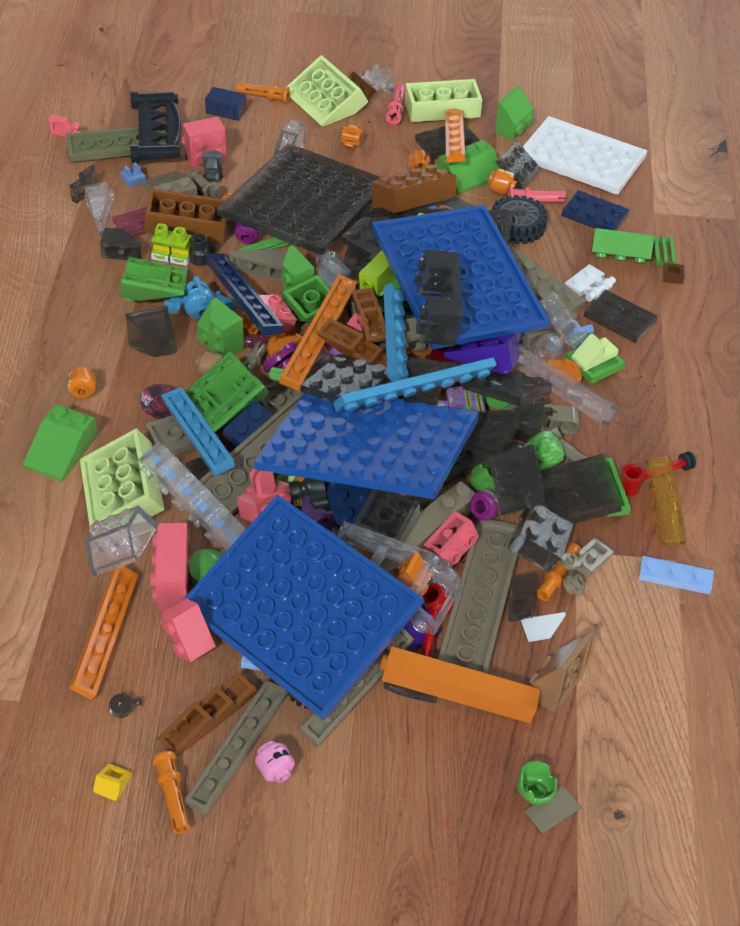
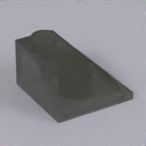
(151, 332)

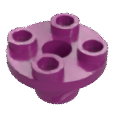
(281, 360)

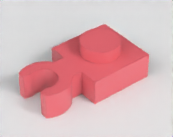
(61, 126)

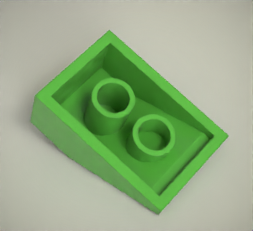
(60, 442)

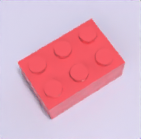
(171, 561)

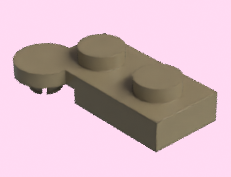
(588, 558)

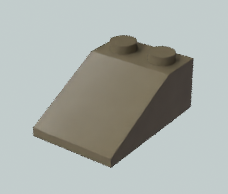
(171, 181)

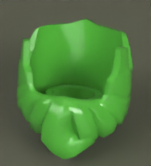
(547, 448)

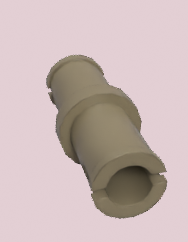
(253, 358)

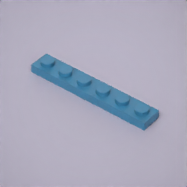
(395, 334)
(198, 431)

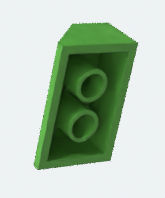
(475, 170)
(622, 245)

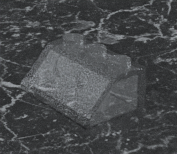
(118, 539)

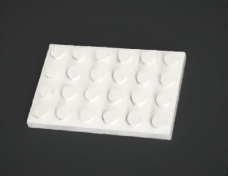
(584, 155)

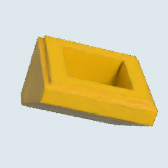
(111, 781)

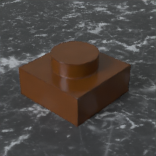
(673, 273)

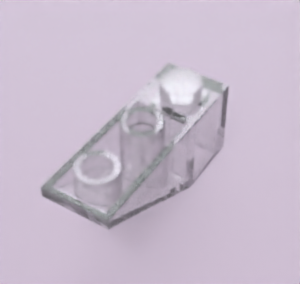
(563, 321)

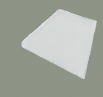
(542, 626)

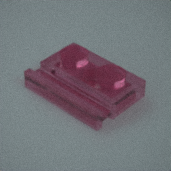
(131, 221)

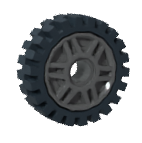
(528, 218)

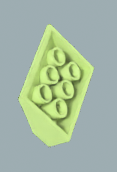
(326, 93)
(115, 480)

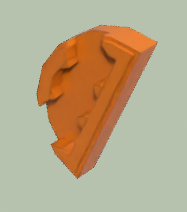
(279, 340)
(568, 366)

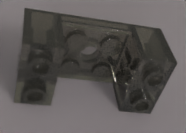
(439, 278)

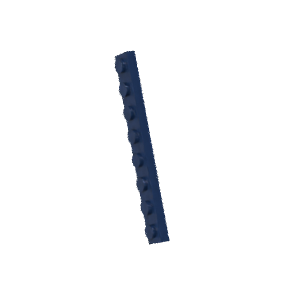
(244, 294)

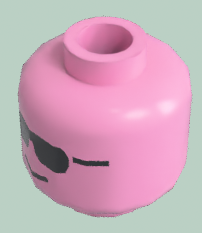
(274, 762)

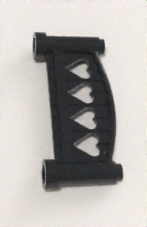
(148, 148)

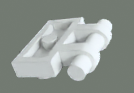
(586, 280)

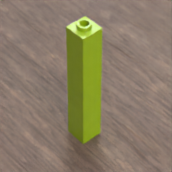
(376, 273)

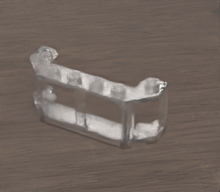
(398, 551)

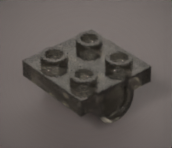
(518, 162)

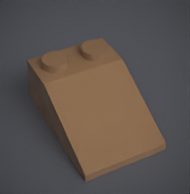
(561, 673)

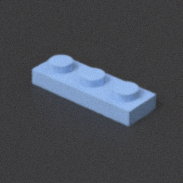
(676, 575)

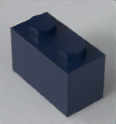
(225, 103)
(245, 425)

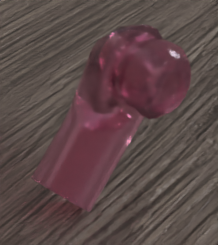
(251, 339)

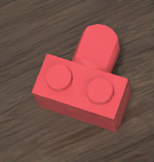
(261, 493)
(187, 629)

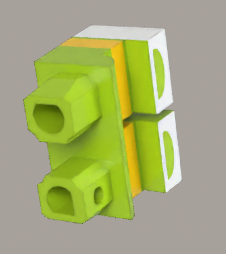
(171, 245)

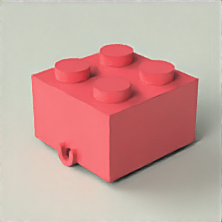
(203, 137)

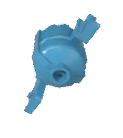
(196, 300)

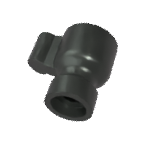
(200, 248)
(312, 489)

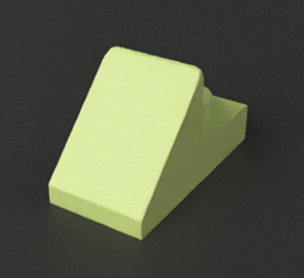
(594, 352)

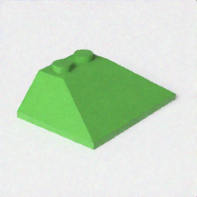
(151, 280)
(225, 391)

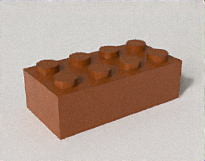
(413, 188)
(187, 211)

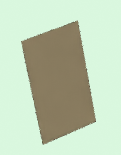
(550, 814)

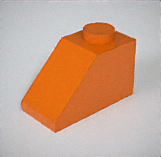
(409, 569)

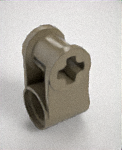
(564, 418)

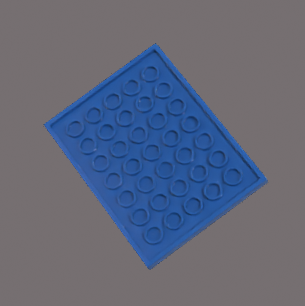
(493, 287)
(375, 447)
(303, 605)

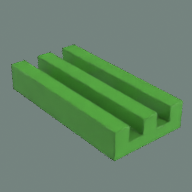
(664, 242)

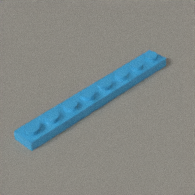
(410, 386)

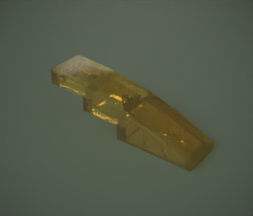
(666, 501)

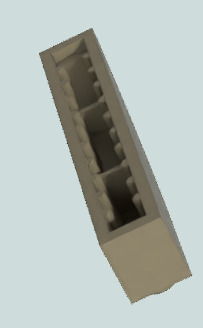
(433, 516)

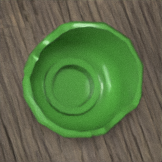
(536, 783)

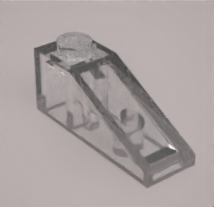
(99, 202)

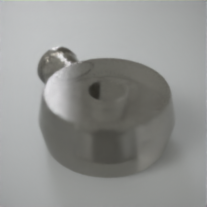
(122, 705)

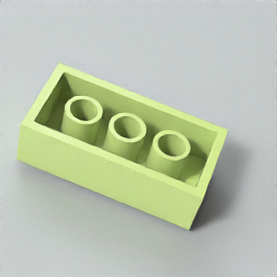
(431, 99)

